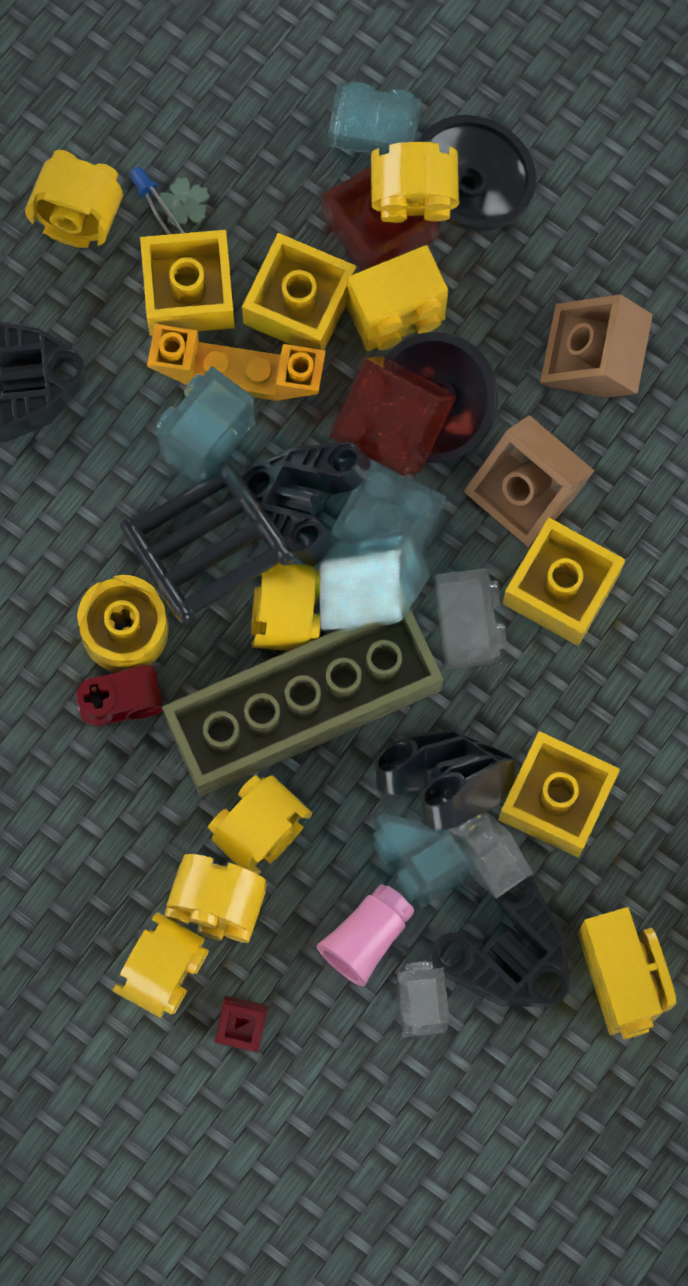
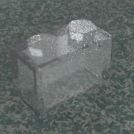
(468, 618)
(491, 854)
(422, 1000)

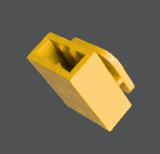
(626, 972)

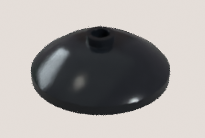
(492, 165)
(465, 373)

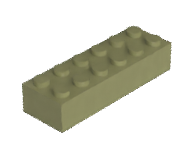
(300, 700)

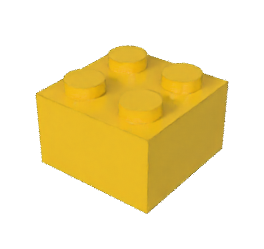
(188, 281)
(298, 294)
(397, 299)
(563, 581)
(558, 794)

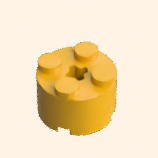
(414, 182)
(75, 200)
(114, 602)
(285, 608)
(259, 824)
(216, 898)
(160, 966)

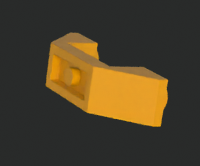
(261, 374)

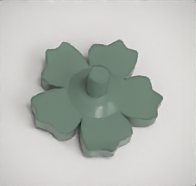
(185, 203)

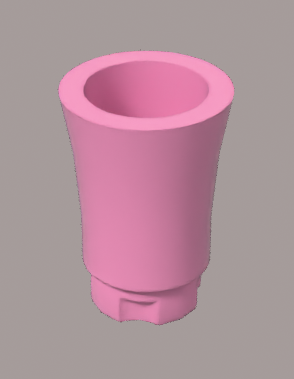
(366, 934)

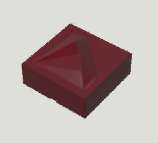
(241, 1024)

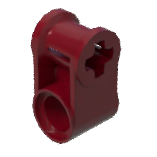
(125, 696)

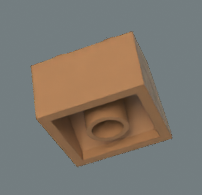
(597, 346)
(528, 479)

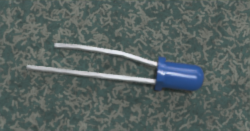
(146, 188)

